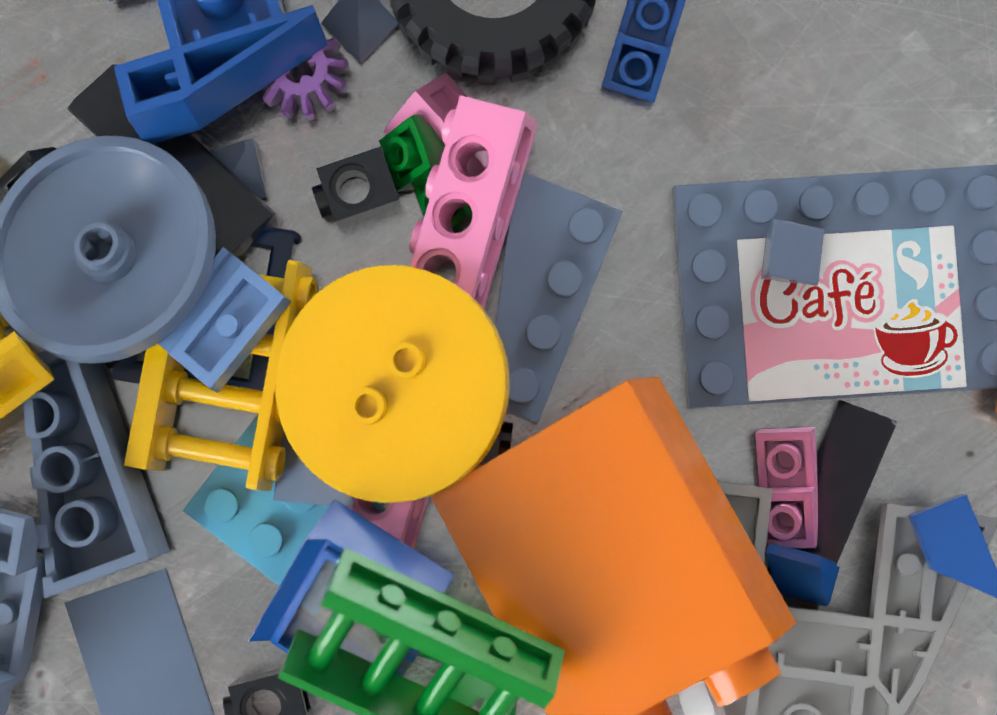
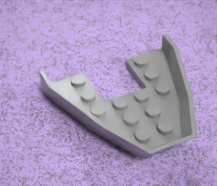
(849, 660)

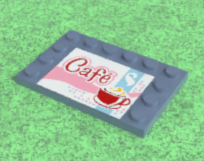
(897, 297)

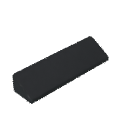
(235, 208)
(845, 470)

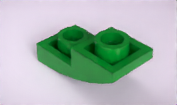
(410, 155)

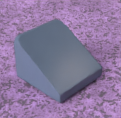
(792, 252)

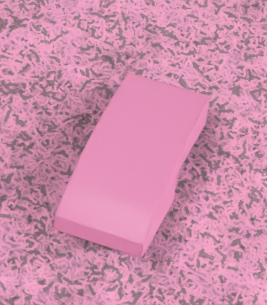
(790, 468)

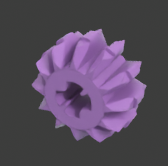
(310, 89)

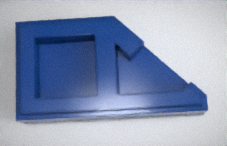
(955, 544)

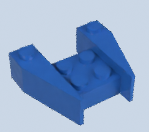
(214, 62)

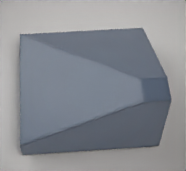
(359, 25)
(245, 163)

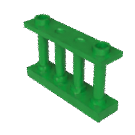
(420, 620)

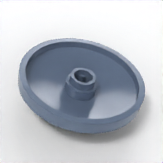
(103, 249)

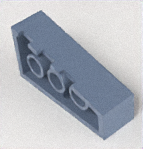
(546, 279)
(89, 504)

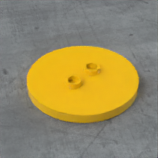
(392, 384)

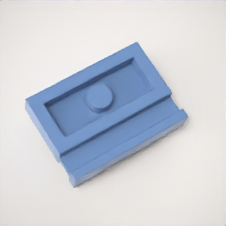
(225, 322)

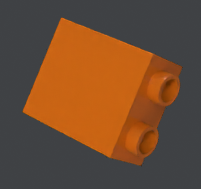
(620, 556)

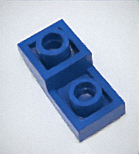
(643, 47)

